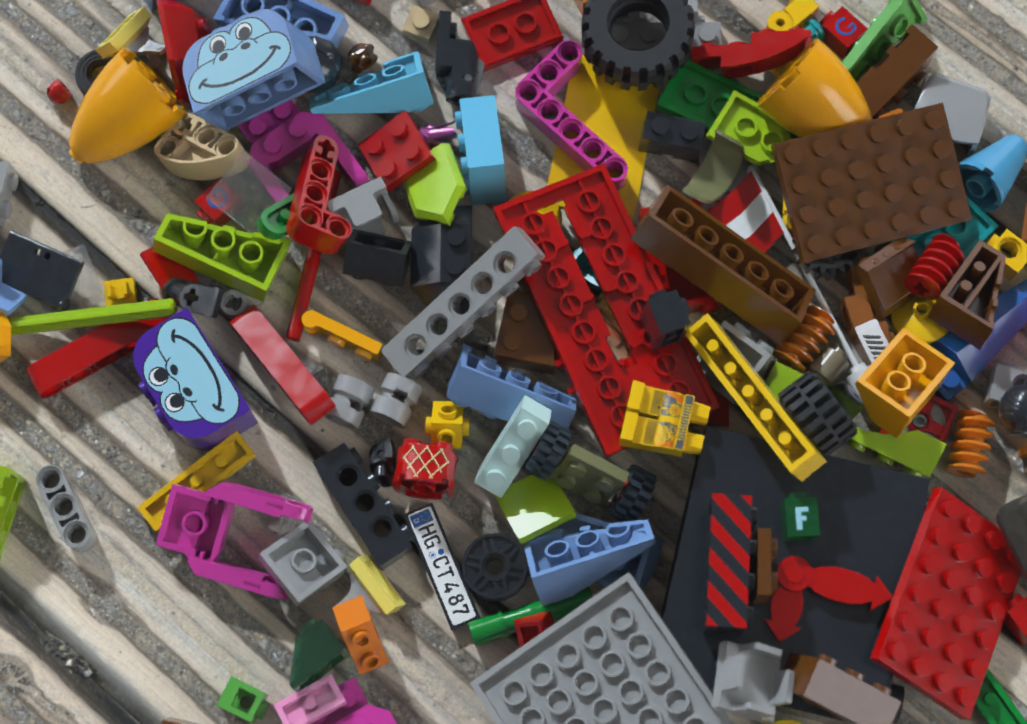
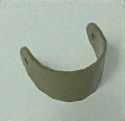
(717, 169)

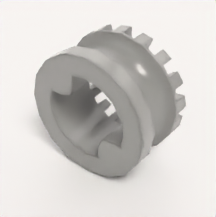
(238, 295)

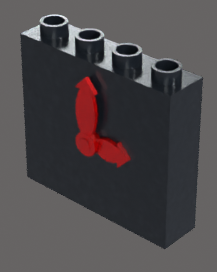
(828, 588)

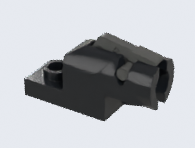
(456, 62)

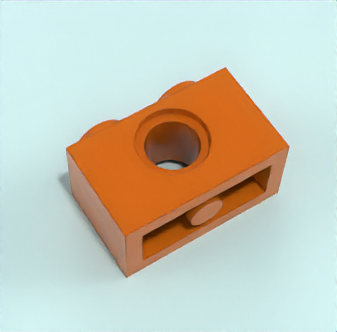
(360, 635)

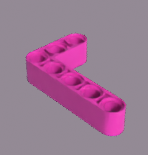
(565, 121)

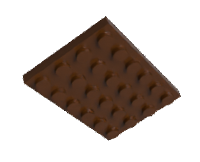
(871, 182)

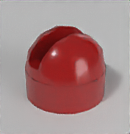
(58, 92)

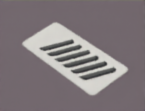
(872, 338)

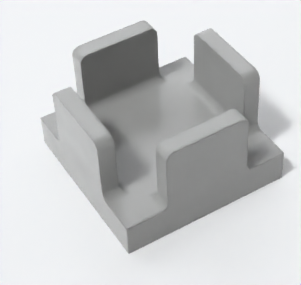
(364, 207)
(751, 681)

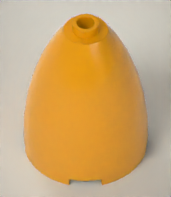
(815, 94)
(122, 111)

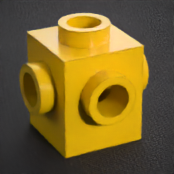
(447, 424)

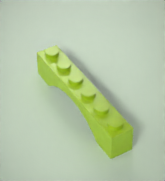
(912, 449)

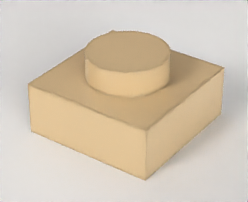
(421, 24)

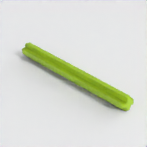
(93, 316)

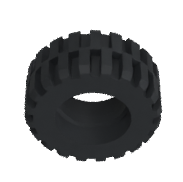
(637, 67)

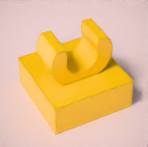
(120, 291)

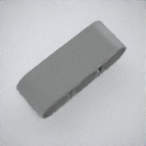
(55, 498)

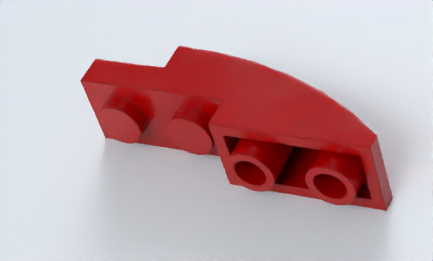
(767, 51)

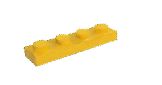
(202, 475)

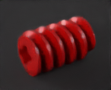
(935, 267)

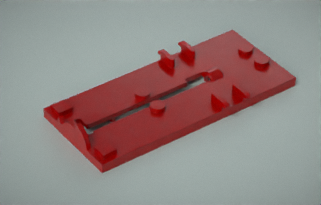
(570, 308)

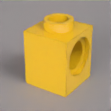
(1016, 247)

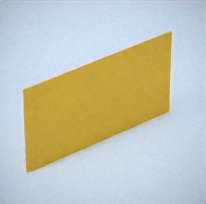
(616, 119)

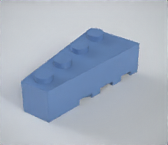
(304, 14)

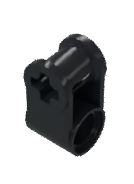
(197, 297)

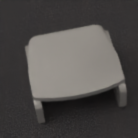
(963, 105)

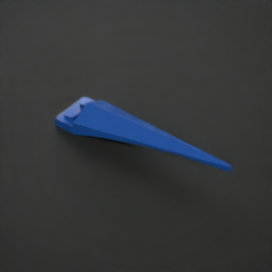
(970, 361)

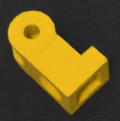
(793, 15)

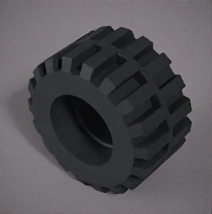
(818, 413)

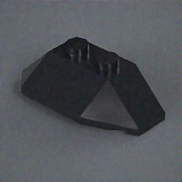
(440, 255)

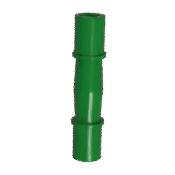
(502, 624)

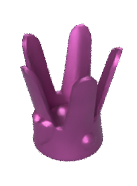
(432, 133)

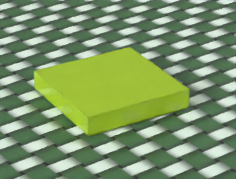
(534, 507)

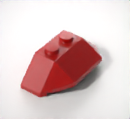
(180, 31)

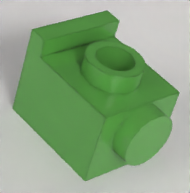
(232, 700)

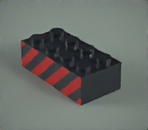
(727, 564)

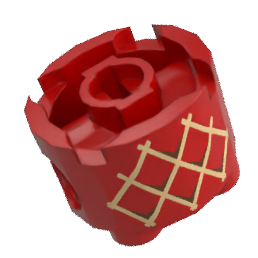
(425, 469)

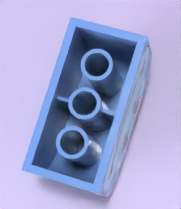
(249, 68)

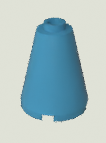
(992, 171)

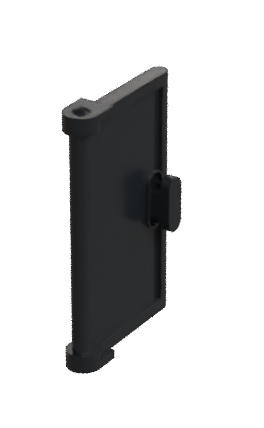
(43, 276)

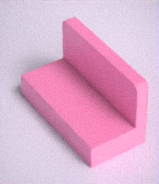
(311, 702)

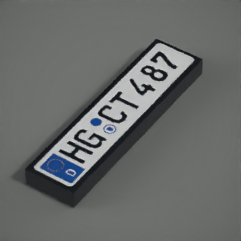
(441, 566)

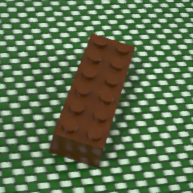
(724, 265)

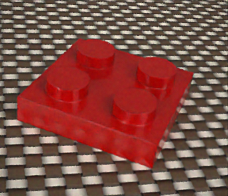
(396, 151)

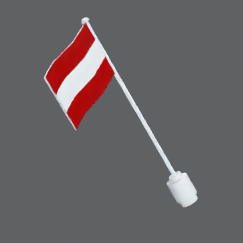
(755, 218)

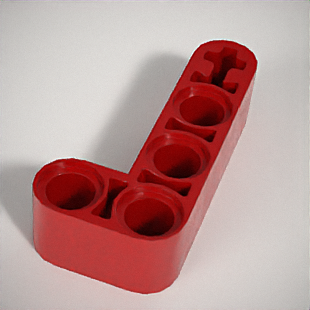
(308, 218)

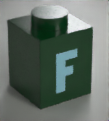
(799, 517)

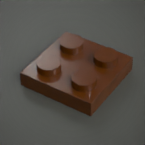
(764, 578)

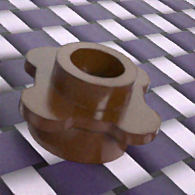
(362, 57)

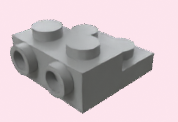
(757, 354)
(303, 562)

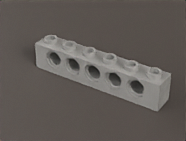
(402, 348)

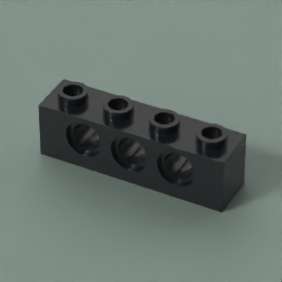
(331, 469)

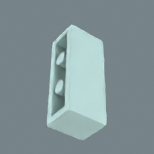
(513, 446)

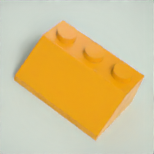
(902, 381)

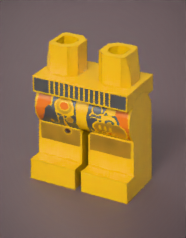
(660, 421)

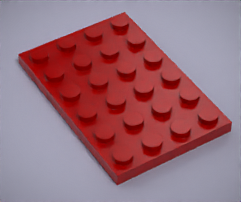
(948, 605)

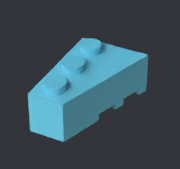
(482, 149)

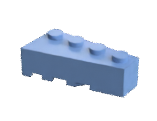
(498, 392)

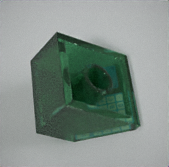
(315, 654)

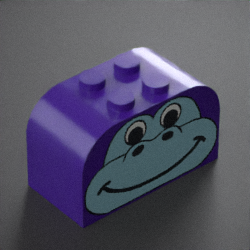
(189, 383)

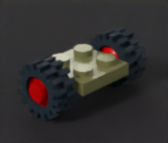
(590, 474)

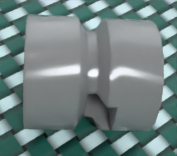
(350, 398)
(392, 410)

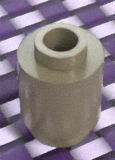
(829, 365)

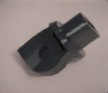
(383, 461)

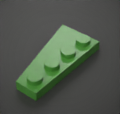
(882, 33)

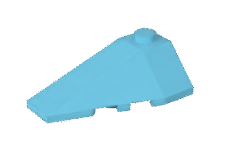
(391, 90)

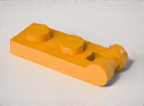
(341, 335)

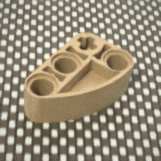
(197, 149)

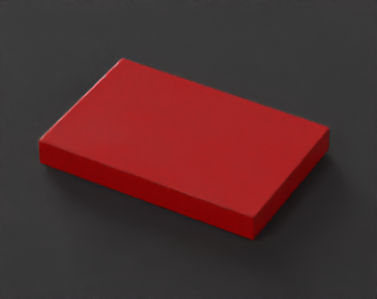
(511, 31)

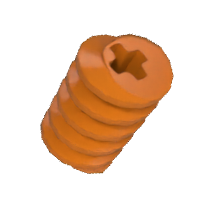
(804, 339)
(970, 444)

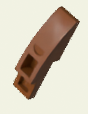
(858, 310)

